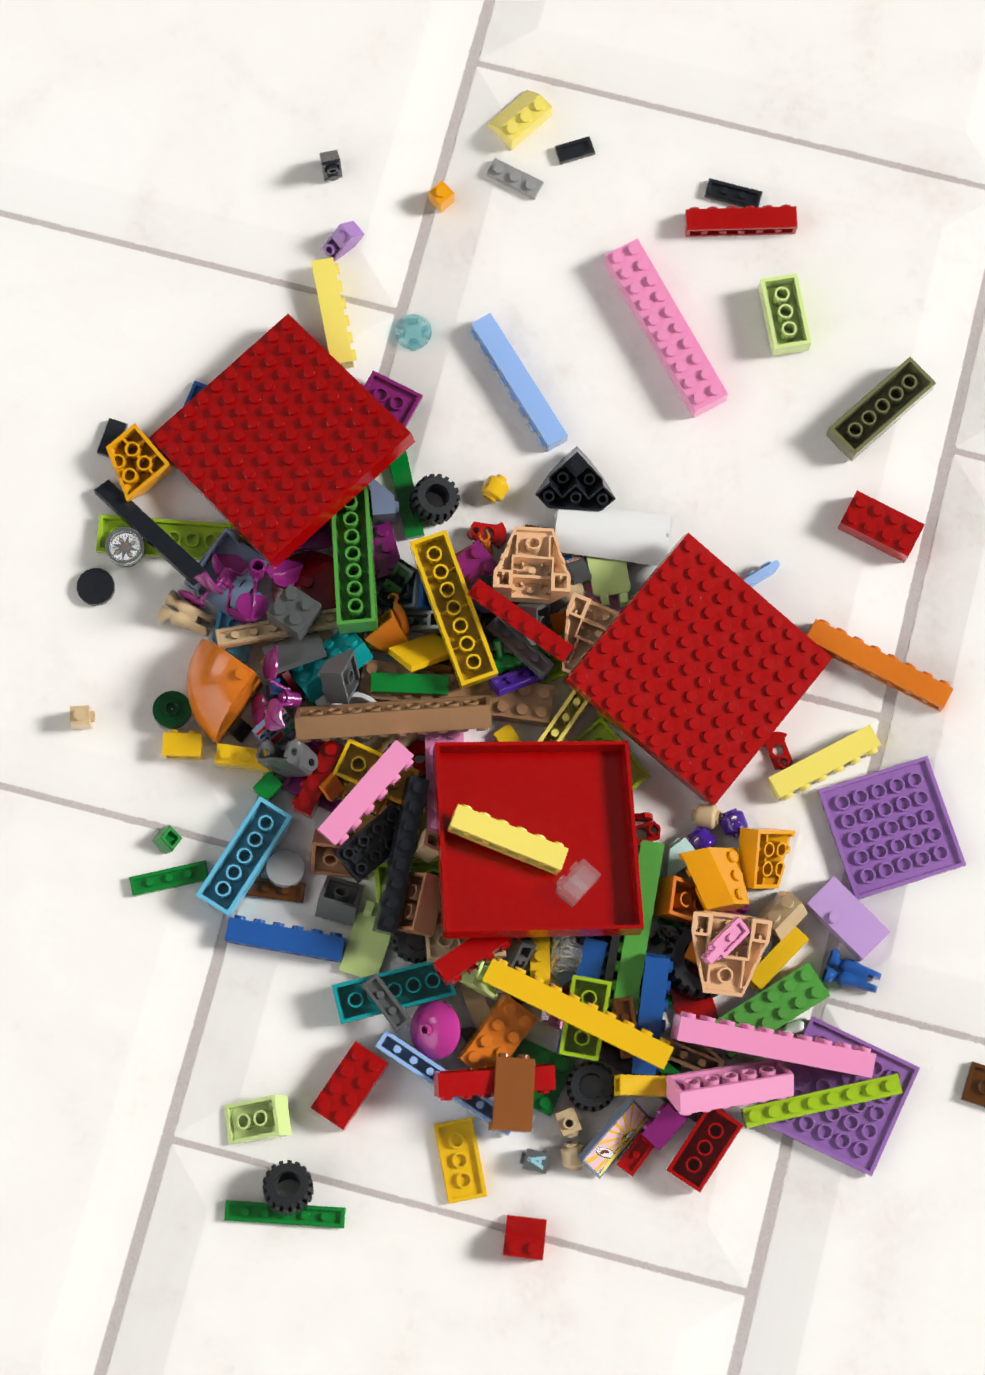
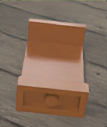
(513, 1093)

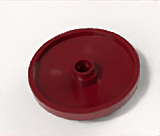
(315, 578)

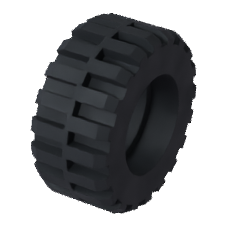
(680, 976)

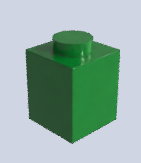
(268, 786)

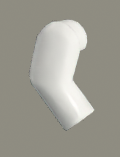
(795, 1027)

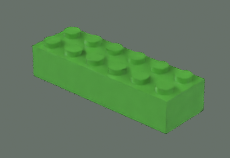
(780, 1002)

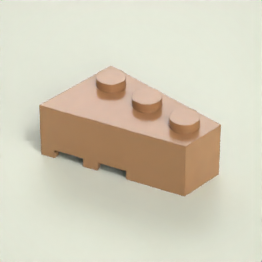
(694, 1055)

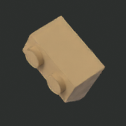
(784, 912)

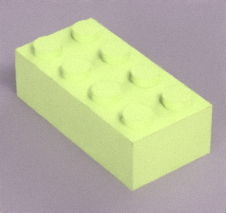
(784, 314)

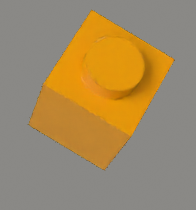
(441, 196)

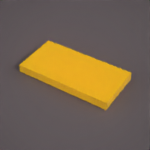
(460, 1160)

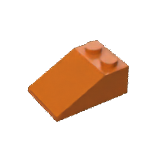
(676, 899)

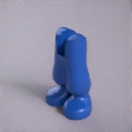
(852, 974)

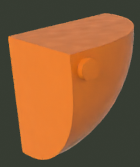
(218, 689)

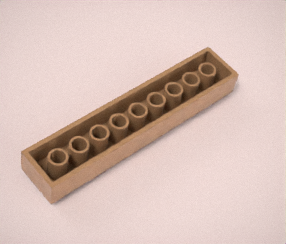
(524, 706)
(393, 718)

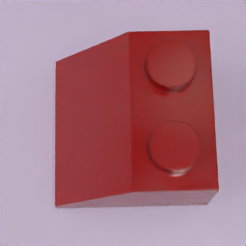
(524, 1237)

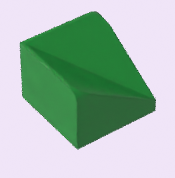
(166, 839)
(670, 1069)

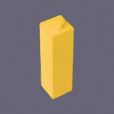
(777, 959)
(640, 1086)

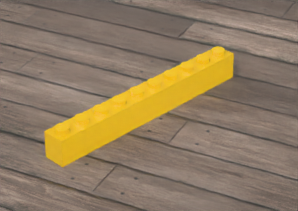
(578, 1014)

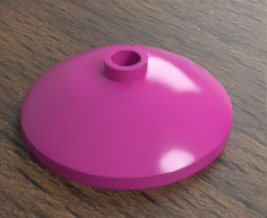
(442, 1029)

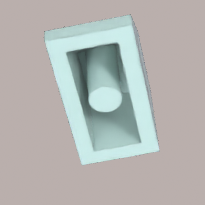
(674, 863)

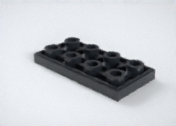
(370, 845)

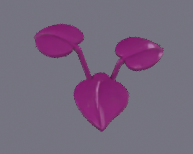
(223, 582)
(250, 605)
(287, 698)

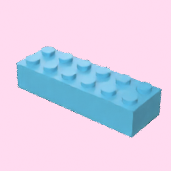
(245, 857)

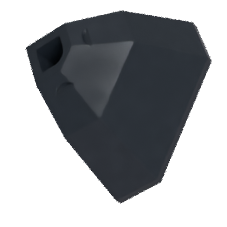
(575, 485)

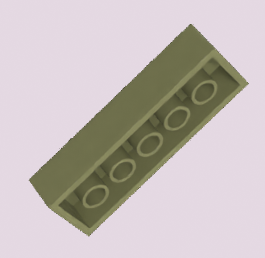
(880, 408)

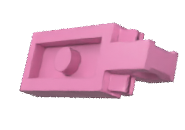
(726, 940)

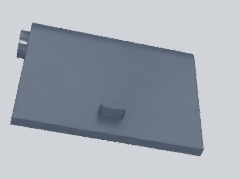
(227, 543)

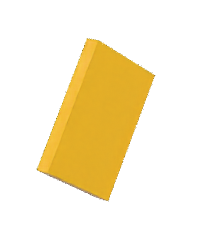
(420, 652)

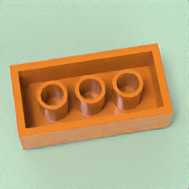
(498, 1033)

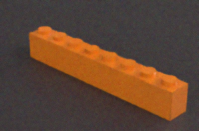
(881, 666)

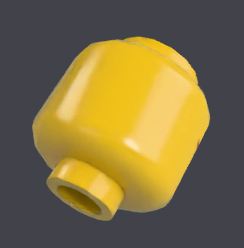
(495, 488)

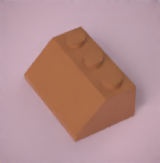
(323, 859)
(420, 904)

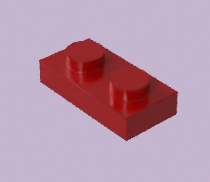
(635, 1155)

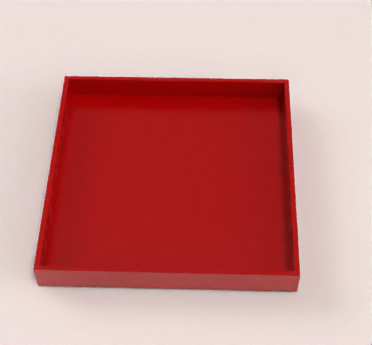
(282, 440)
(698, 669)
(553, 789)

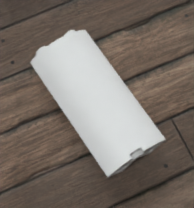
(614, 534)

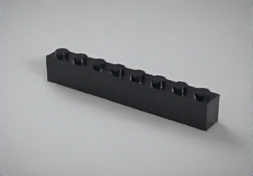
(401, 855)

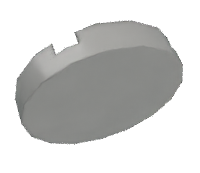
(285, 868)

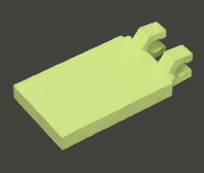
(608, 579)
(365, 947)

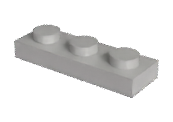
(515, 178)

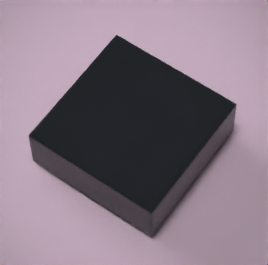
(239, 729)

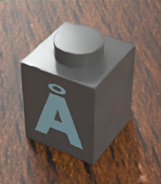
(535, 1160)

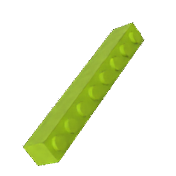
(821, 1101)

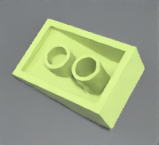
(258, 1119)

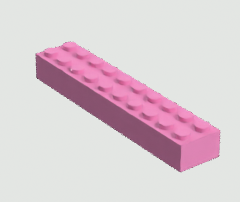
(665, 328)
(777, 1046)

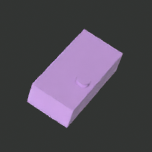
(847, 918)

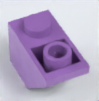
(343, 240)

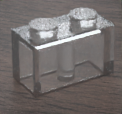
(577, 882)

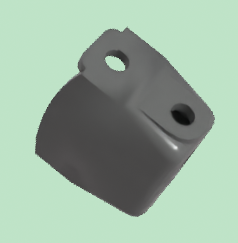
(288, 760)

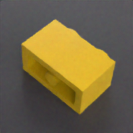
(182, 745)

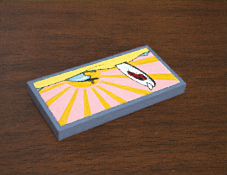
(614, 1137)

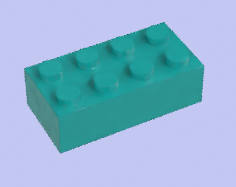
(307, 674)

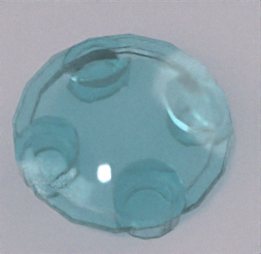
(413, 331)

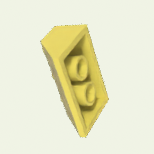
(521, 118)

